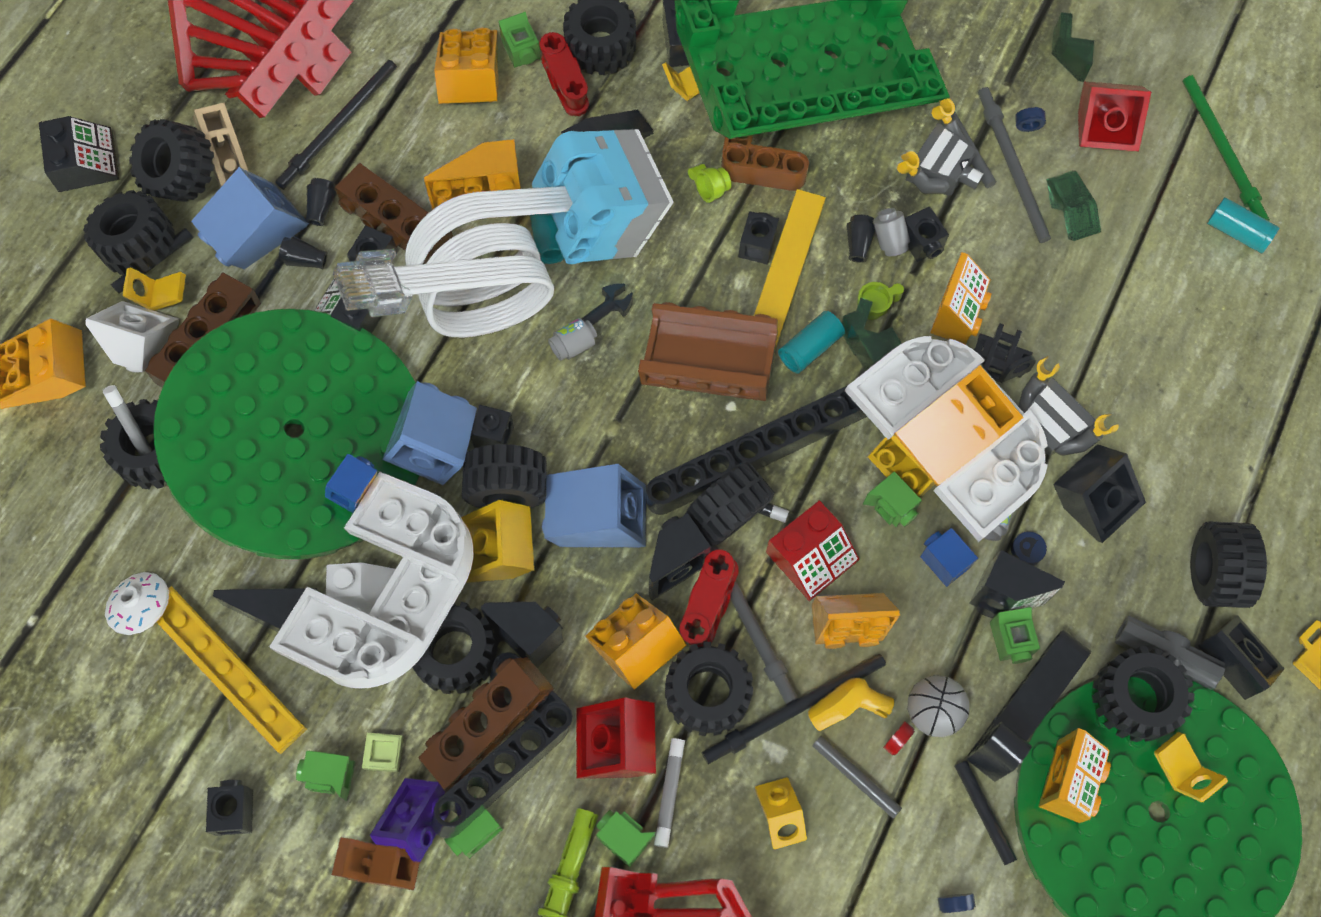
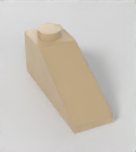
(218, 129)

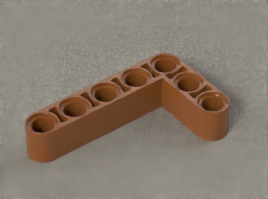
(752, 157)

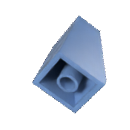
(247, 219)
(431, 433)
(595, 508)

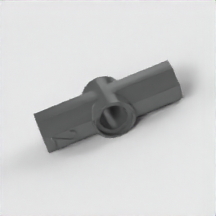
(1199, 665)

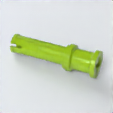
(564, 883)

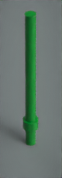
(1249, 195)

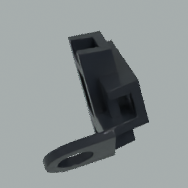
(994, 353)

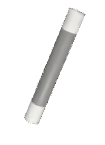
(127, 420)
(669, 793)

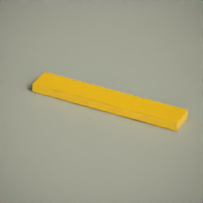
(790, 257)
(230, 673)

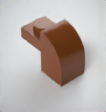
(375, 864)

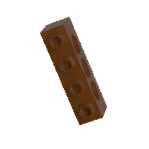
(363, 186)
(202, 317)
(527, 690)

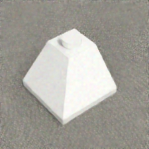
(131, 333)
(357, 583)

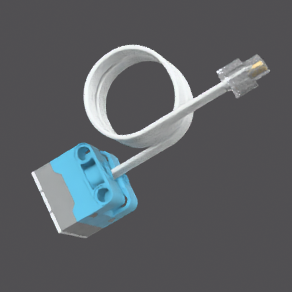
(602, 201)

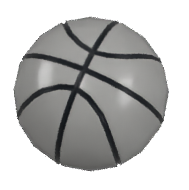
(938, 706)

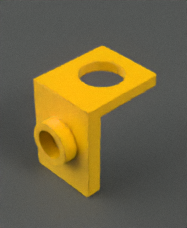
(681, 82)
(158, 292)
(1185, 770)
(780, 809)

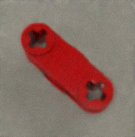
(564, 74)
(709, 598)

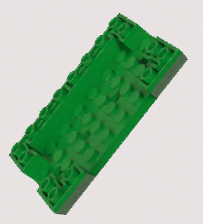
(811, 84)

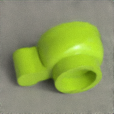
(710, 182)
(880, 296)

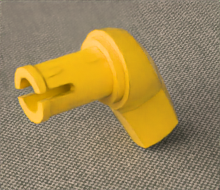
(845, 700)

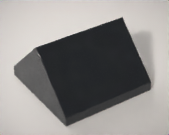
(1247, 661)

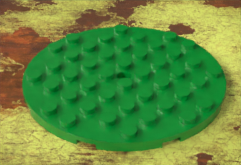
(227, 417)
(1205, 859)

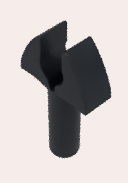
(609, 304)

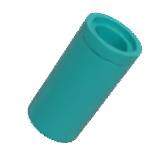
(1243, 225)
(544, 235)
(811, 342)

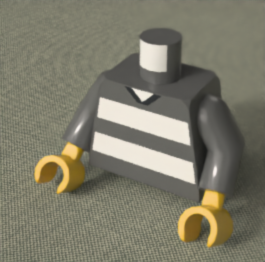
(942, 158)
(1064, 421)

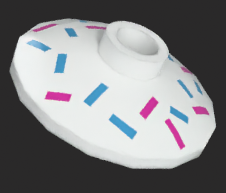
(137, 603)

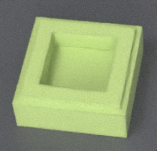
(382, 752)

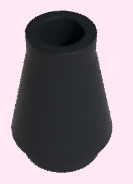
(319, 200)
(860, 236)
(301, 254)

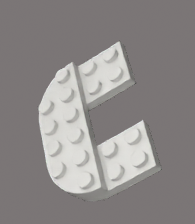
(995, 479)
(391, 639)

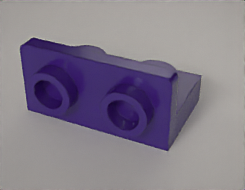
(408, 818)

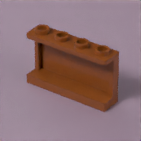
(709, 351)

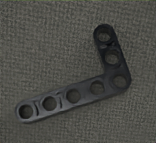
(1005, 740)
(509, 752)

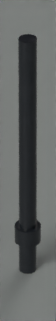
(300, 162)
(736, 740)

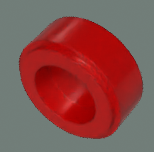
(899, 738)

